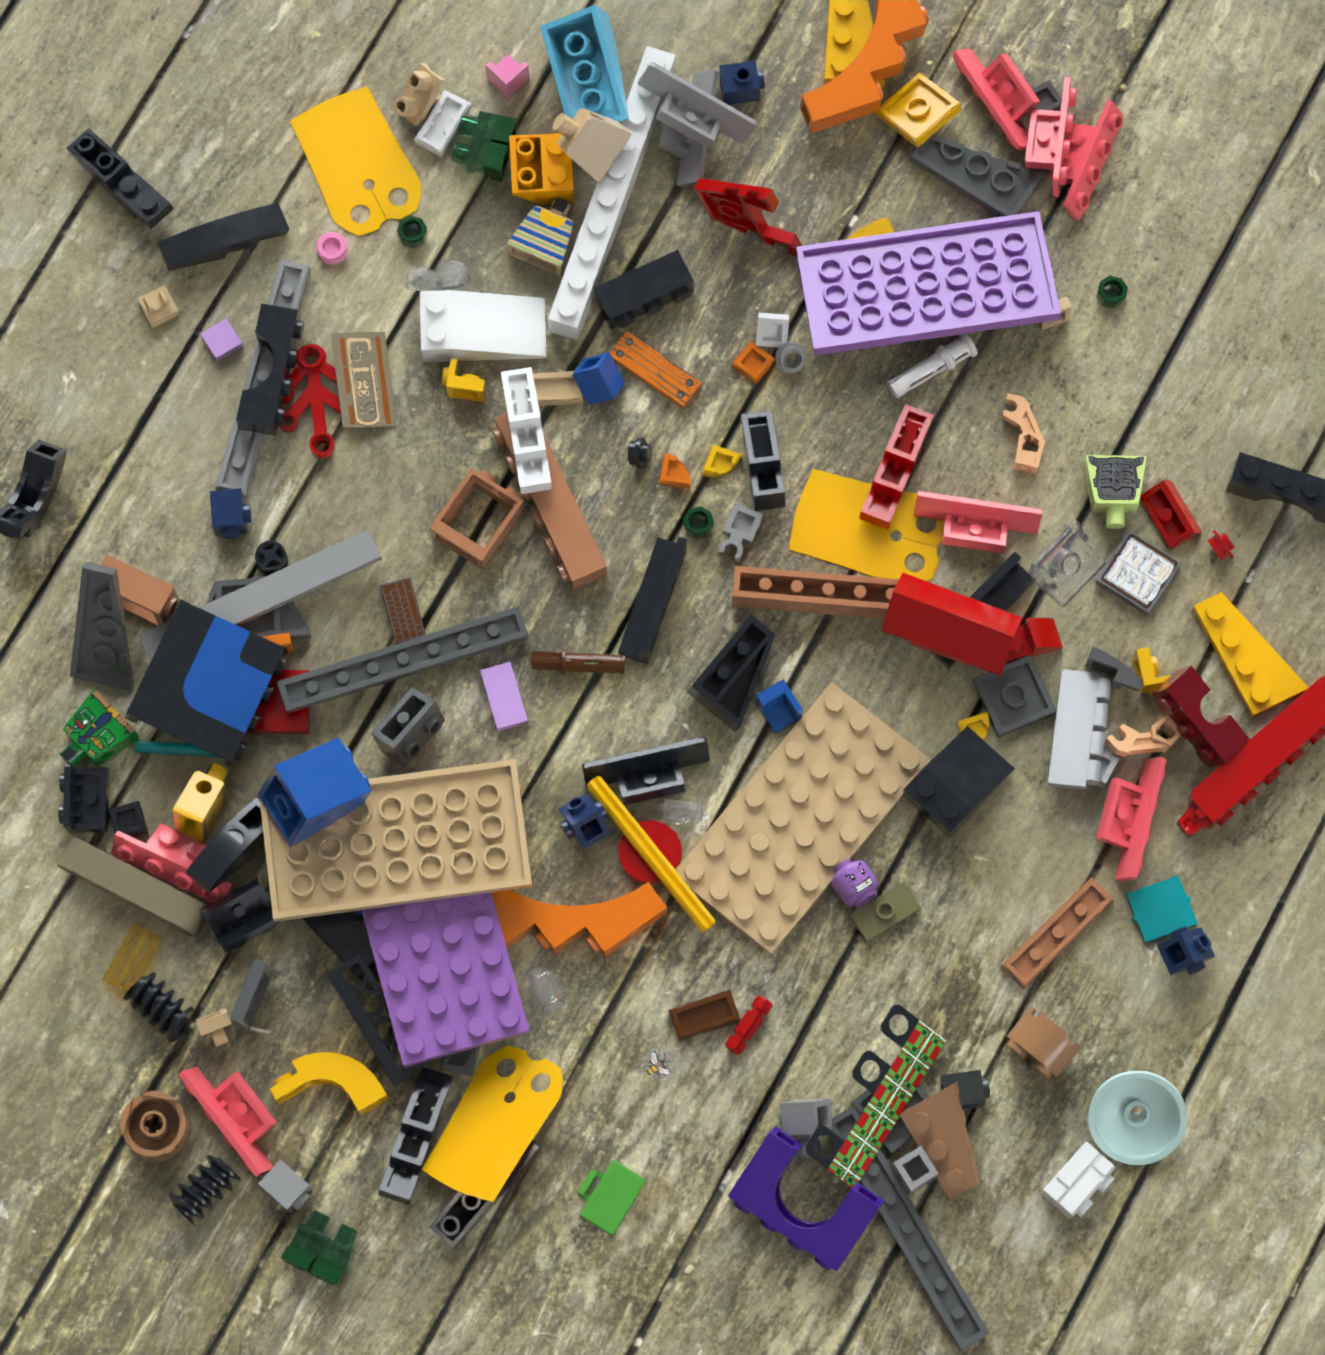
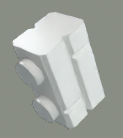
(1078, 1181)

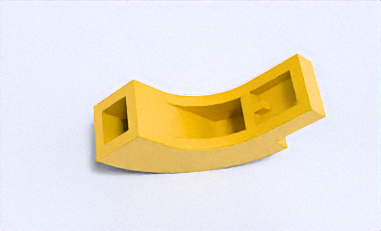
(334, 1070)

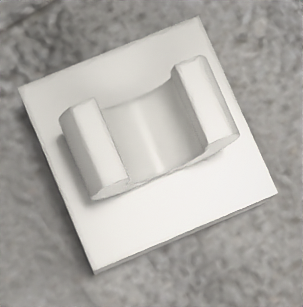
(772, 330)

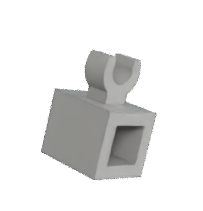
(803, 1117)

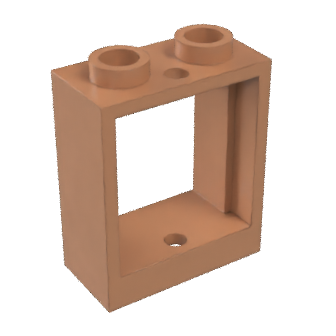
(461, 544)
(144, 594)

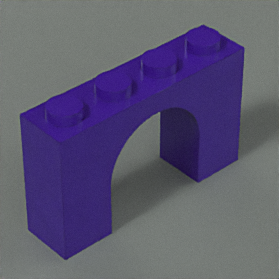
(760, 1194)

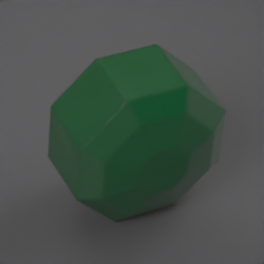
(412, 231)
(1112, 292)
(698, 522)

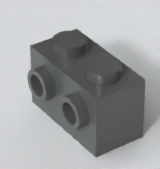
(408, 727)

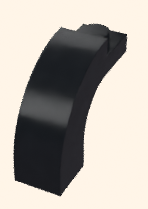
(34, 490)

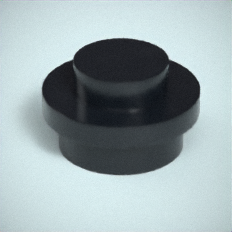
(639, 452)

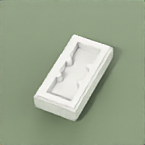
(442, 123)

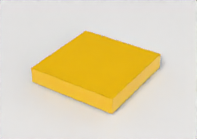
(918, 109)

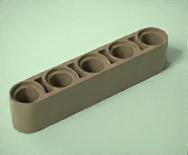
(132, 886)

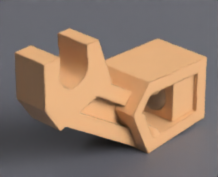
(1029, 431)
(1142, 743)

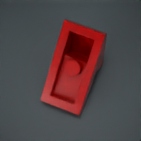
(1035, 638)

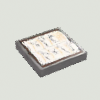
(1138, 572)

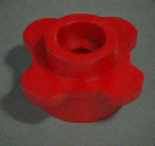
(1221, 545)

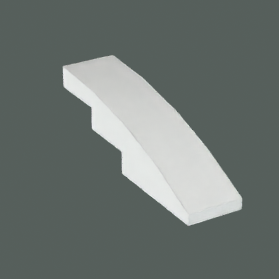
(526, 430)

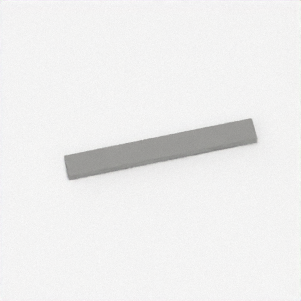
(243, 445)
(284, 585)

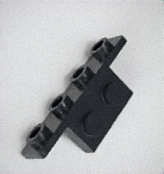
(649, 772)

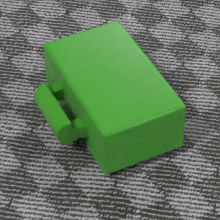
(611, 1197)

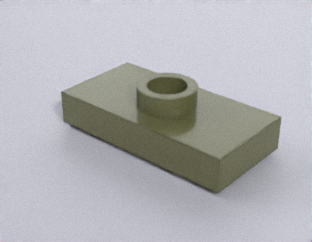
(885, 912)

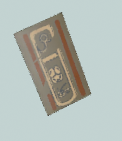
(364, 379)

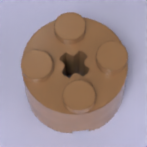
(1043, 1043)
(145, 1111)

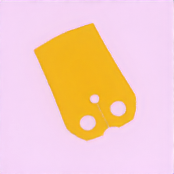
(352, 143)
(830, 530)
(489, 1134)

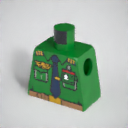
(96, 732)

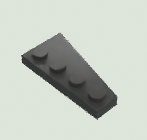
(985, 179)
(100, 631)

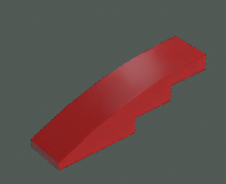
(896, 466)

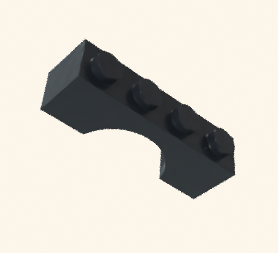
(261, 406)
(1263, 479)

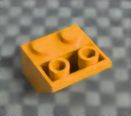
(540, 169)

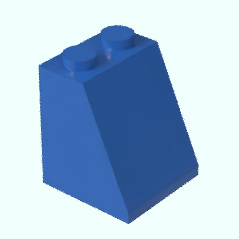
(313, 790)

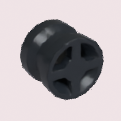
(268, 553)

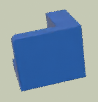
(598, 378)
(779, 706)

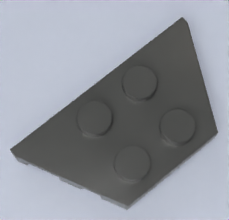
(278, 621)

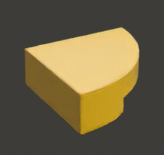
(720, 462)
(977, 723)

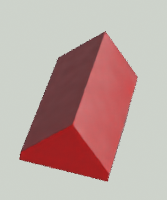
(951, 624)

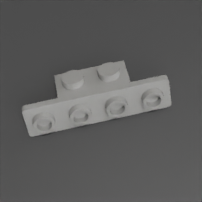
(694, 110)
(691, 153)

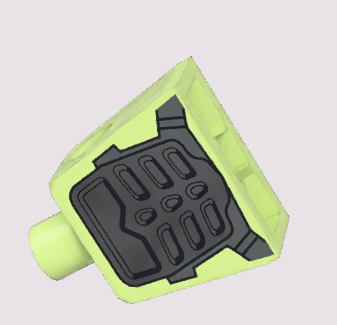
(1114, 485)

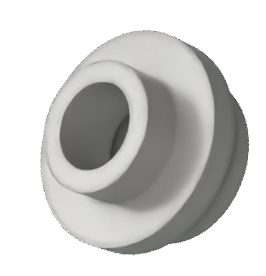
(794, 366)

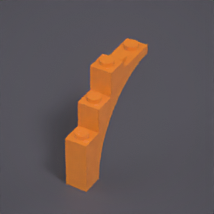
(857, 88)
(606, 923)

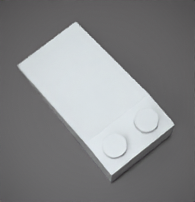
(481, 326)

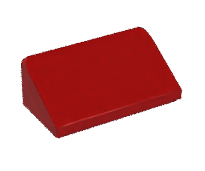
(1170, 514)

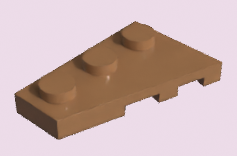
(942, 1133)

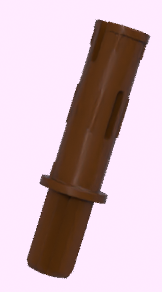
(574, 662)

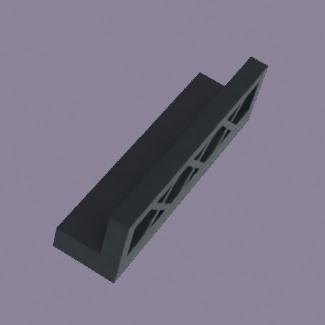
(1000, 590)
(653, 599)
(362, 1019)

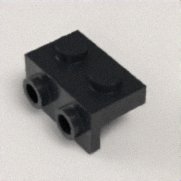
(84, 799)
(240, 916)

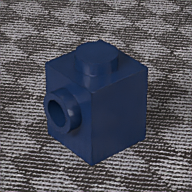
(740, 82)
(229, 513)

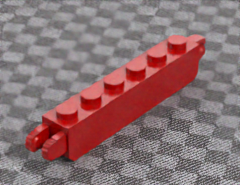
(1256, 762)

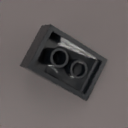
(957, 781)

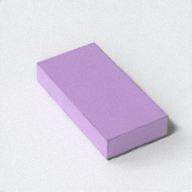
(504, 696)

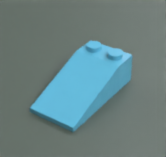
(586, 63)

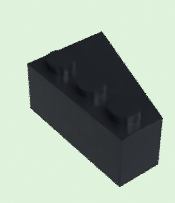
(734, 672)

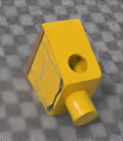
(201, 803)

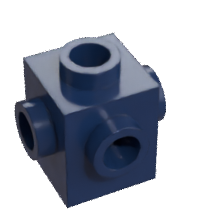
(584, 821)
(1186, 951)

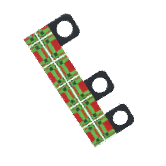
(891, 1094)

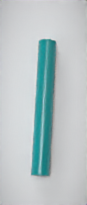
(170, 748)

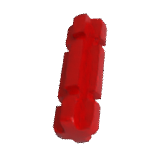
(748, 1025)

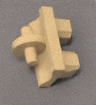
(419, 95)

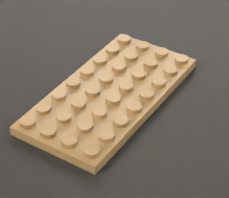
(801, 818)
(406, 844)

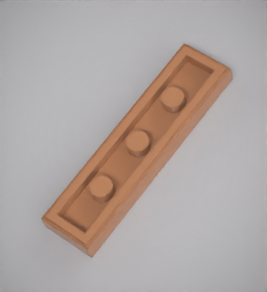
(1057, 933)

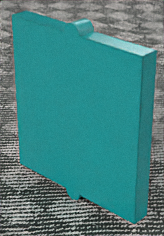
(1161, 908)

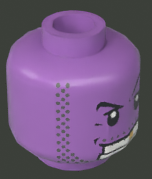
(855, 883)

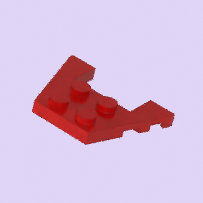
(741, 207)

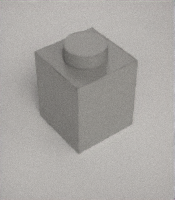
(914, 1170)
(286, 1187)

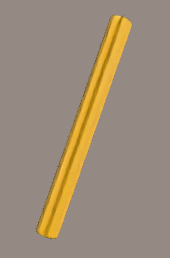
(651, 854)

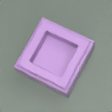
(221, 339)

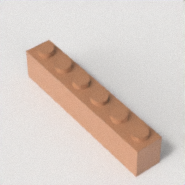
(560, 517)
(812, 592)

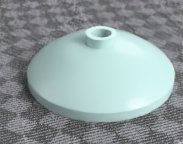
(1139, 1136)

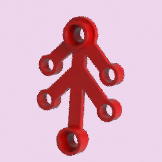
(315, 395)

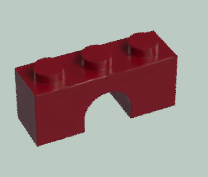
(1181, 700)

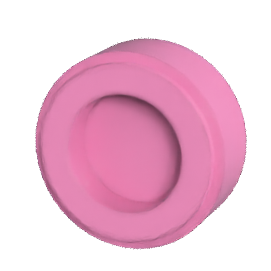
(332, 248)

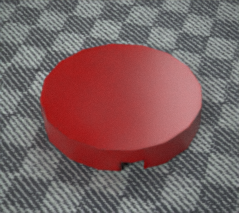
(666, 842)

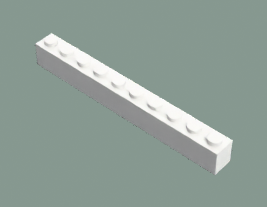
(607, 207)

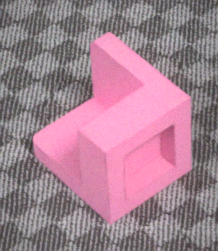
(507, 75)

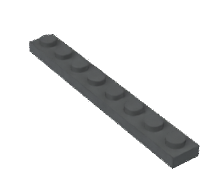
(402, 660)
(917, 1245)

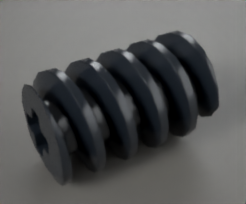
(160, 1007)
(203, 1188)

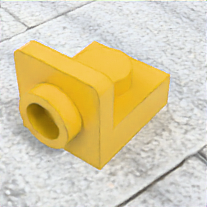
(462, 387)
(1146, 669)

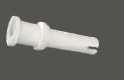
(943, 359)

